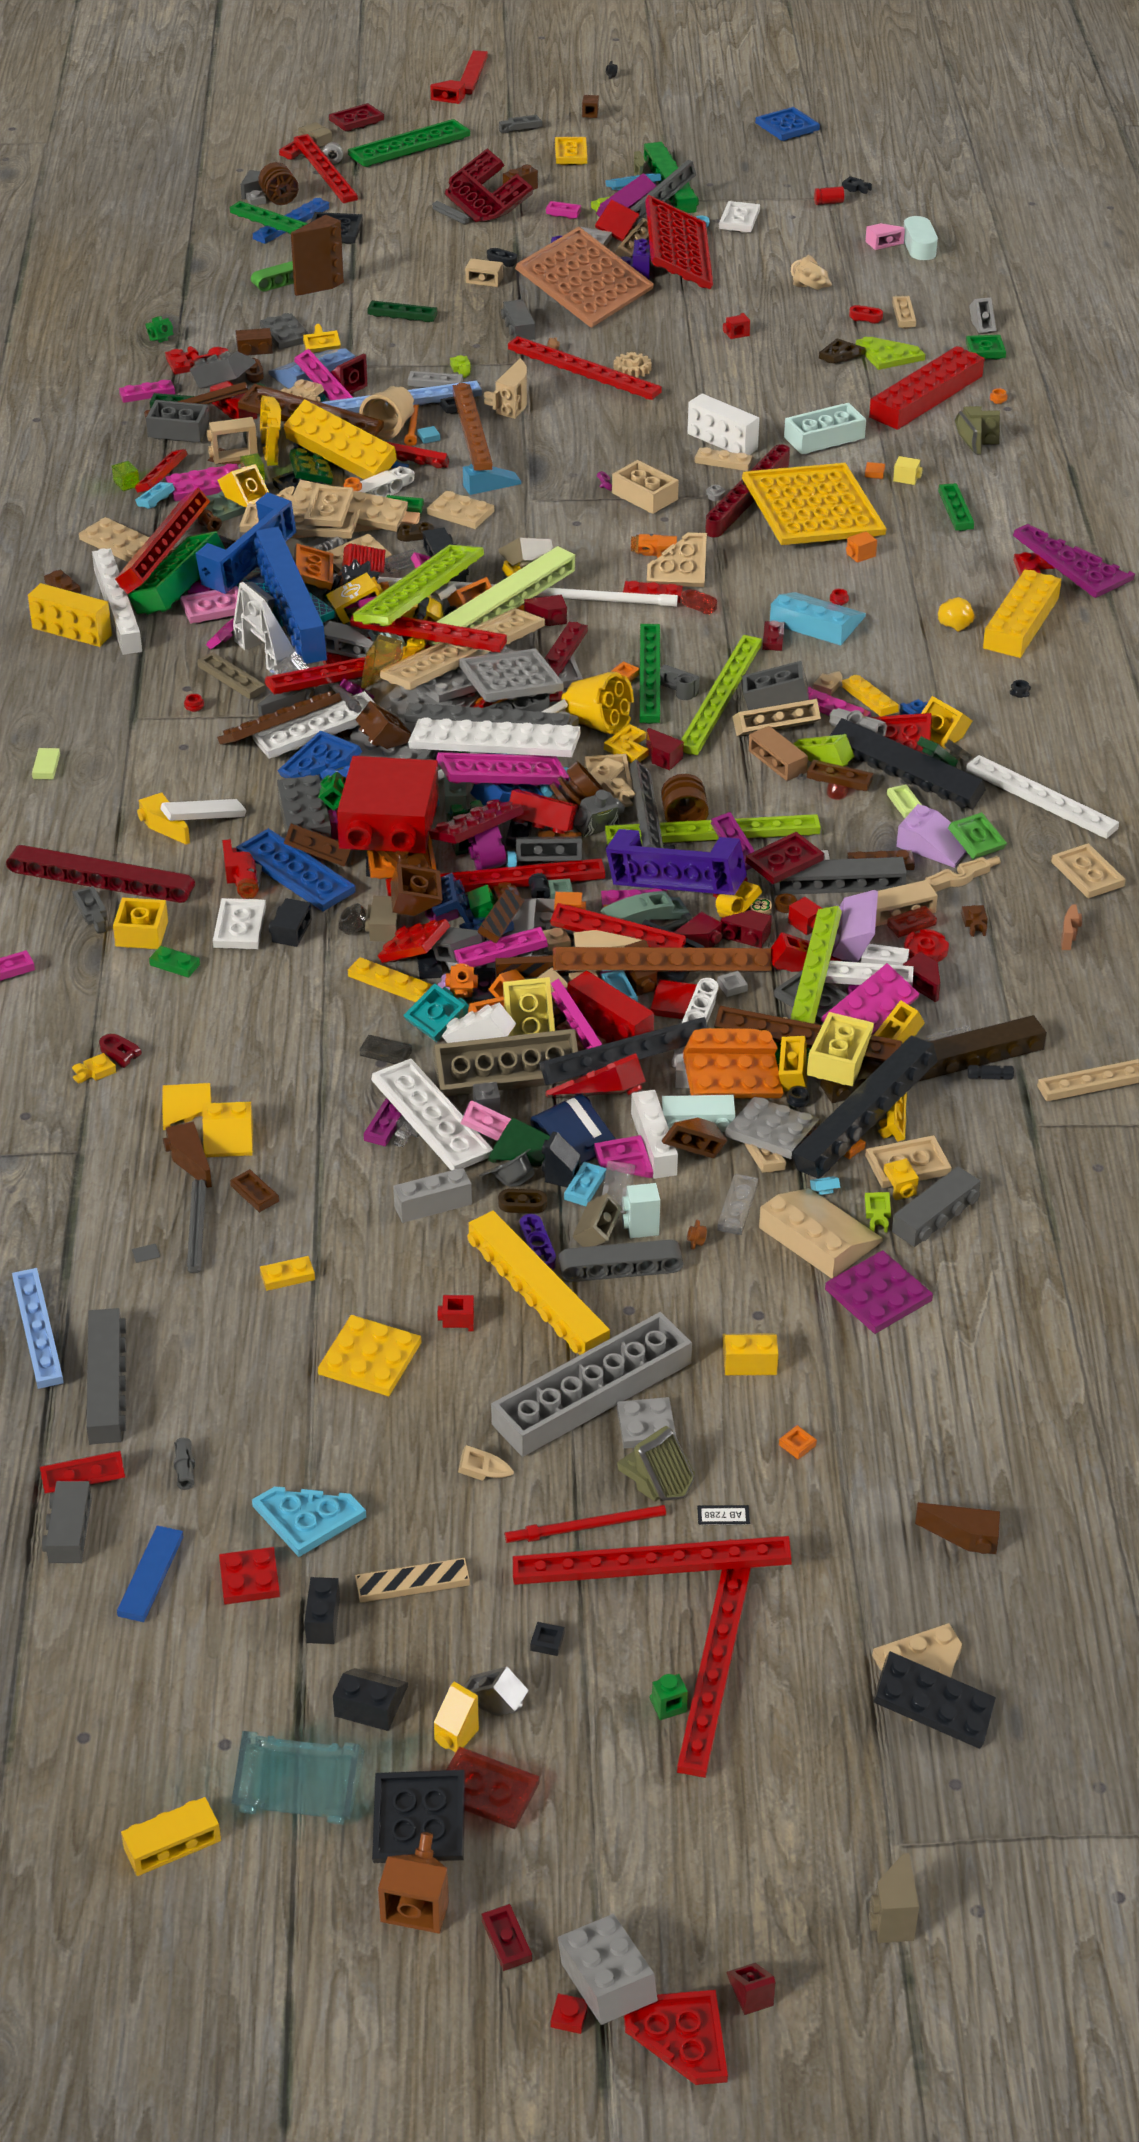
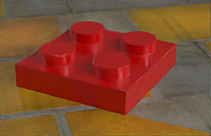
(249, 1575)

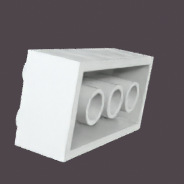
(723, 425)

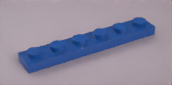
(302, 214)

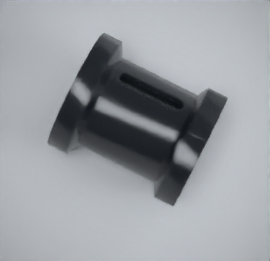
(538, 884)

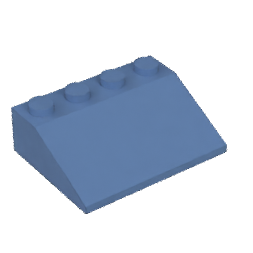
(292, 372)

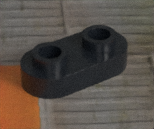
(499, 255)

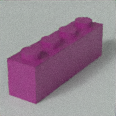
(630, 194)

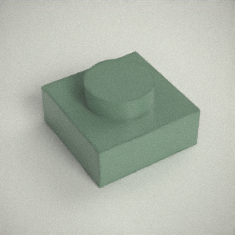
(559, 885)

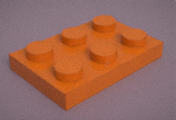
(314, 566)

